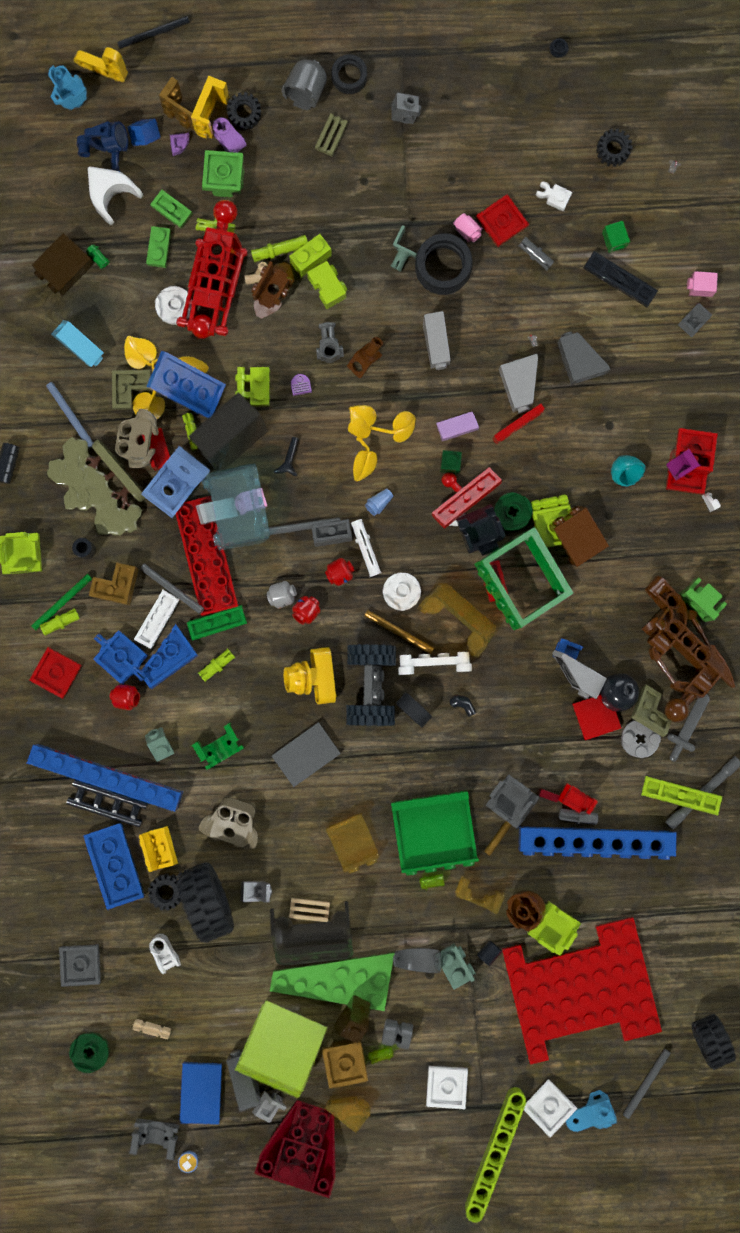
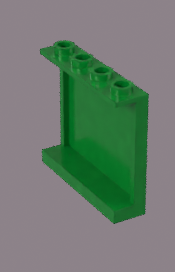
(434, 832)

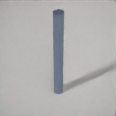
(70, 415)

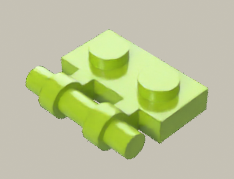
(259, 385)

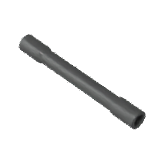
(726, 771)

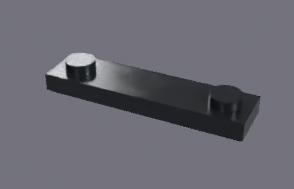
(620, 279)

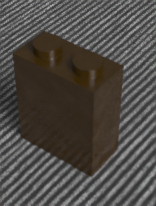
(62, 265)

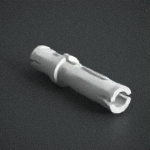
(365, 547)

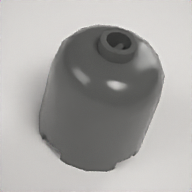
(305, 84)

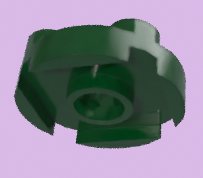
(518, 502)
(96, 1060)

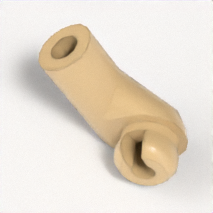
(252, 278)

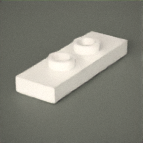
(157, 619)

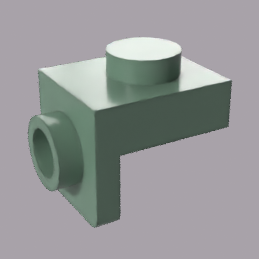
(158, 744)

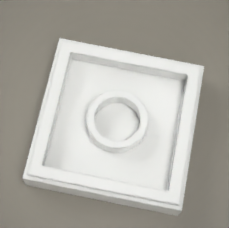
(446, 1087)
(549, 1108)

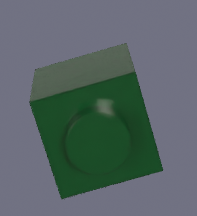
(450, 462)

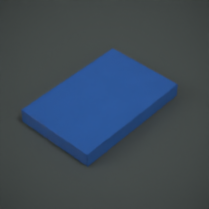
(201, 1093)

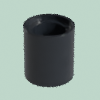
(489, 953)

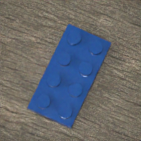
(185, 385)
(114, 866)

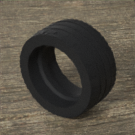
(449, 242)

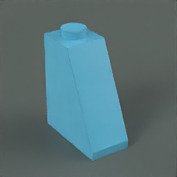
(78, 343)

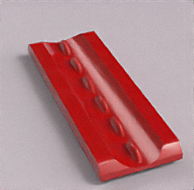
(206, 563)

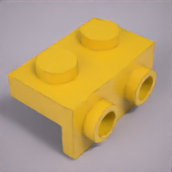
(158, 849)

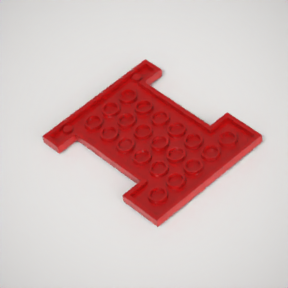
(583, 989)

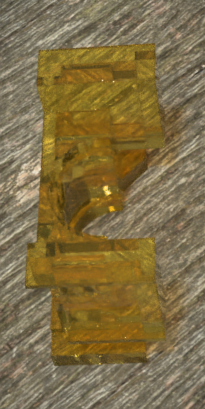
(491, 902)

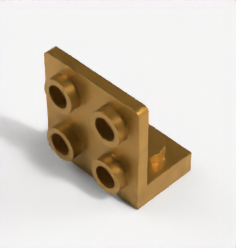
(171, 99)

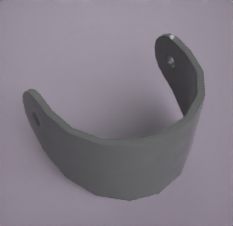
(418, 960)

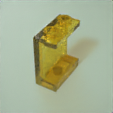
(353, 843)

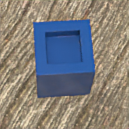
(143, 132)
(568, 648)

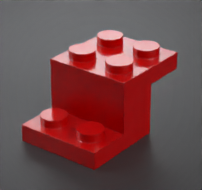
(703, 448)

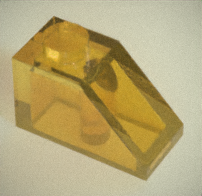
(350, 1111)

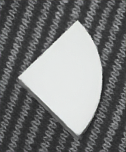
(711, 504)

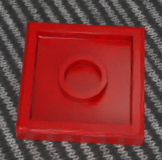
(502, 220)
(55, 672)
(595, 717)

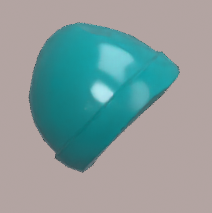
(627, 470)

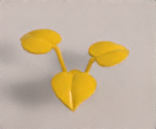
(143, 352)
(361, 425)

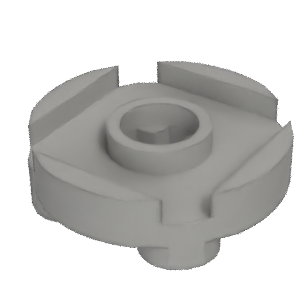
(639, 749)

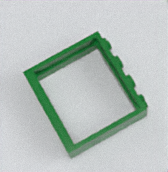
(547, 566)

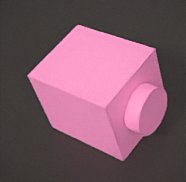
(702, 284)

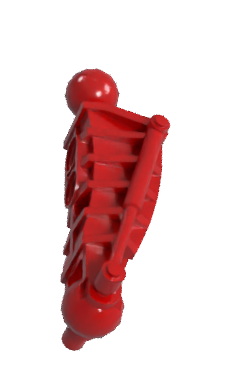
(202, 325)

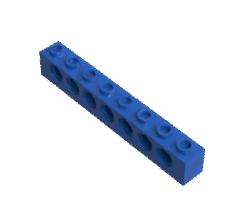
(666, 841)

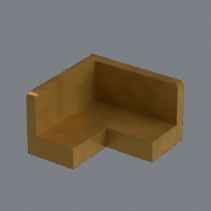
(119, 589)

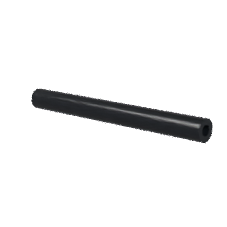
(153, 32)

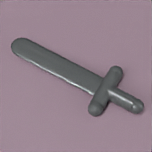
(682, 739)

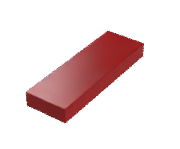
(518, 424)

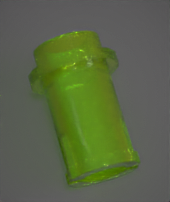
(431, 881)
(381, 1054)

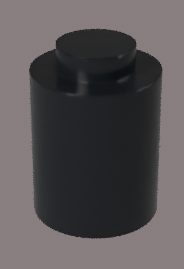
(83, 548)

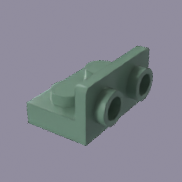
(455, 967)

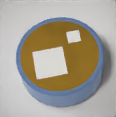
(188, 1161)

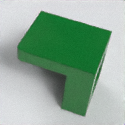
(615, 236)

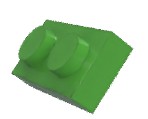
(171, 209)
(158, 247)

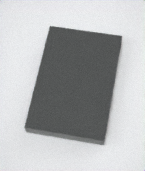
(306, 754)

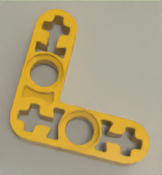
(110, 65)

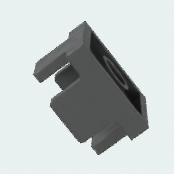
(512, 801)

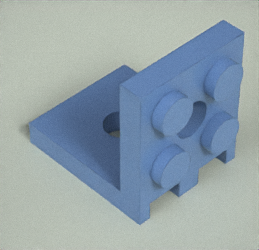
(180, 474)

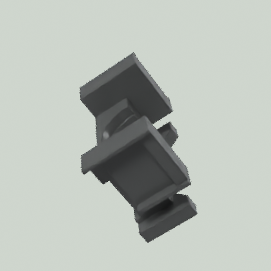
(156, 1134)

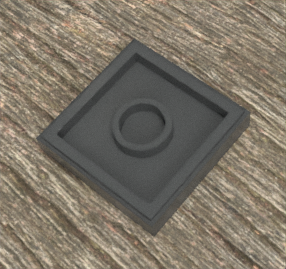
(79, 965)

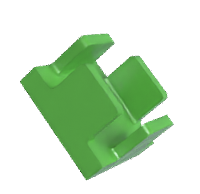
(223, 173)
(702, 600)

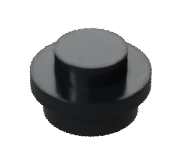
(558, 48)

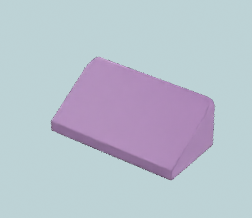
(457, 426)

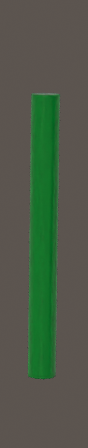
(62, 601)

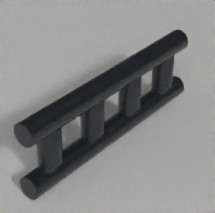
(114, 812)

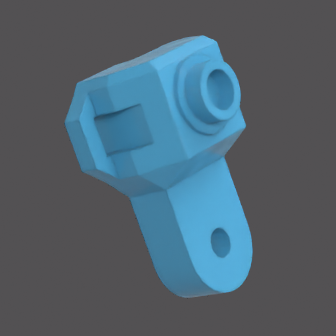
(68, 89)
(595, 1113)

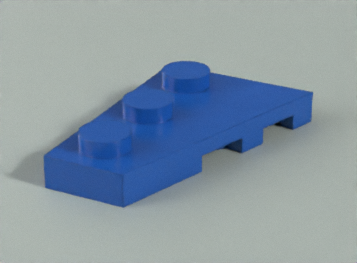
(169, 658)

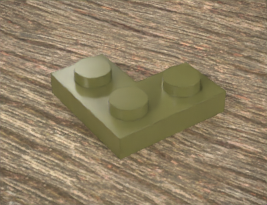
(124, 383)
(647, 713)

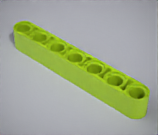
(492, 1163)

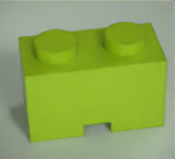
(310, 255)
(324, 278)

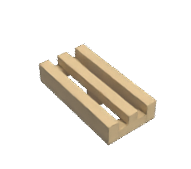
(309, 917)

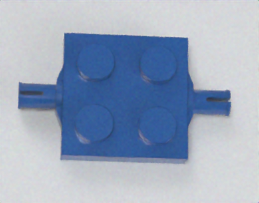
(120, 657)

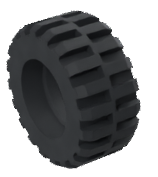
(205, 902)

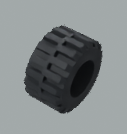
(713, 1041)

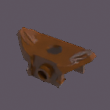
(267, 303)

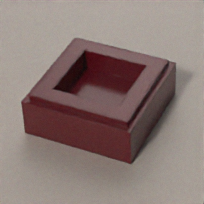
(548, 795)

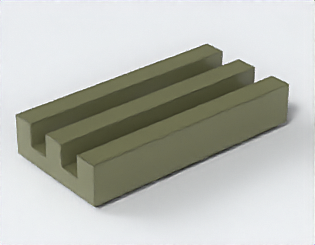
(337, 120)

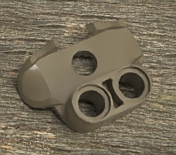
(137, 454)
(216, 823)

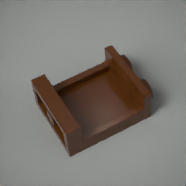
(579, 535)

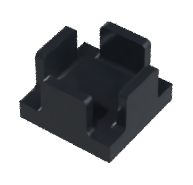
(481, 530)

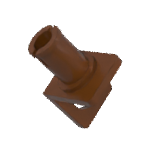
(366, 356)

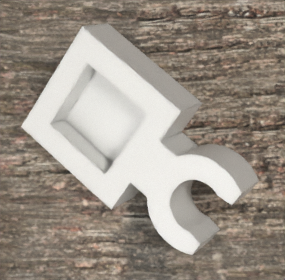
(556, 197)

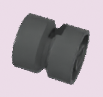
(390, 1033)

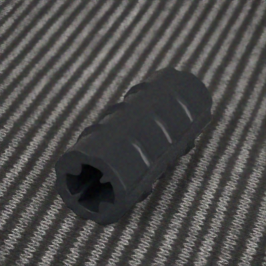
(8, 459)

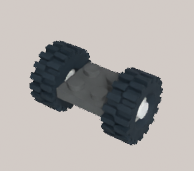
(373, 677)

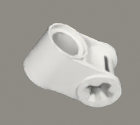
(166, 956)

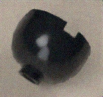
(619, 692)

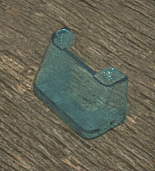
(237, 507)

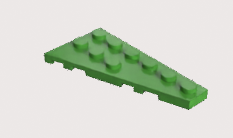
(339, 980)

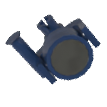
(113, 140)

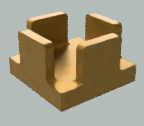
(344, 1063)

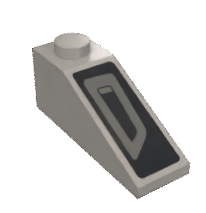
(580, 677)

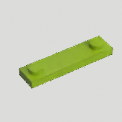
(681, 795)

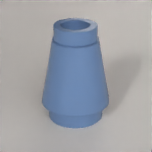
(378, 502)

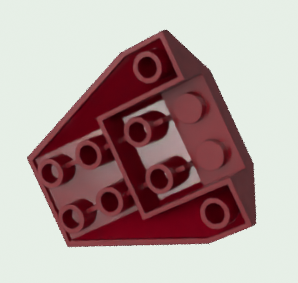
(302, 1150)

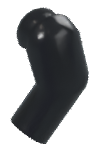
(464, 702)

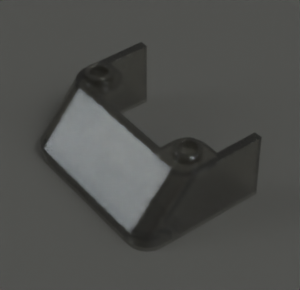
(313, 940)

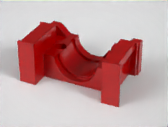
(576, 799)

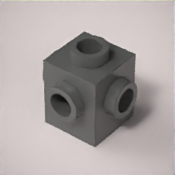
(405, 108)

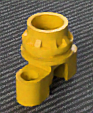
(301, 678)

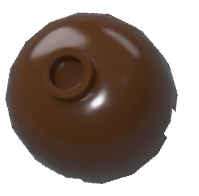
(526, 910)

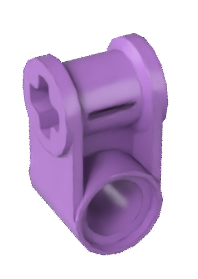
(230, 138)

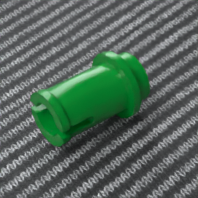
(94, 252)

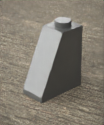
(580, 358)
(245, 1087)

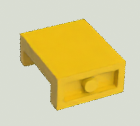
(213, 91)

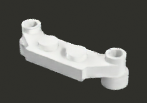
(407, 664)

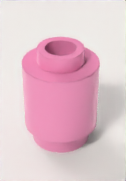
(467, 228)

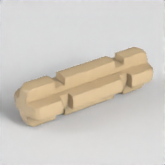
(151, 1029)

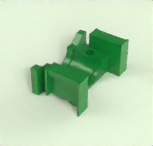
(220, 748)

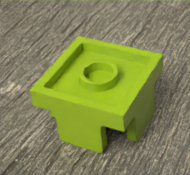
(20, 553)
(556, 930)

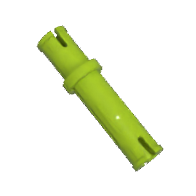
(280, 248)

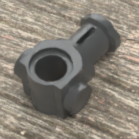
(328, 343)

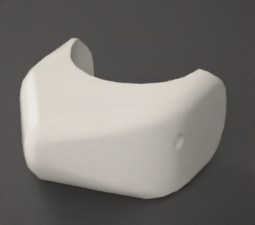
(104, 185)

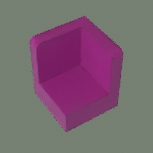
(682, 464)

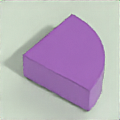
(179, 143)

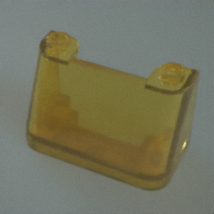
(445, 596)

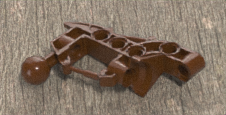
(708, 668)

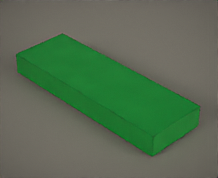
(217, 622)

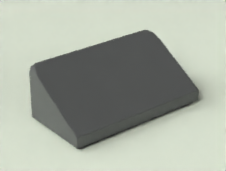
(331, 533)

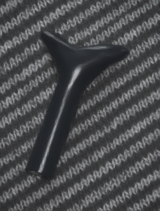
(287, 465)

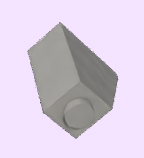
(436, 340)
(519, 382)

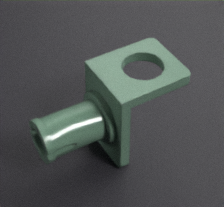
(403, 253)

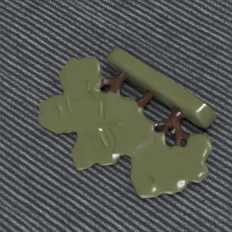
(91, 489)

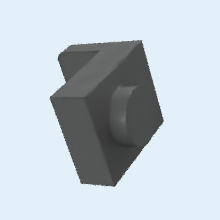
(695, 320)

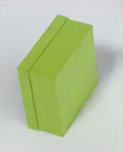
(281, 1049)

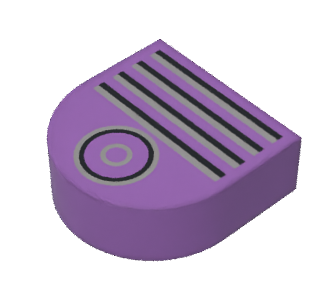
(300, 385)

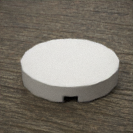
(171, 304)
(401, 591)

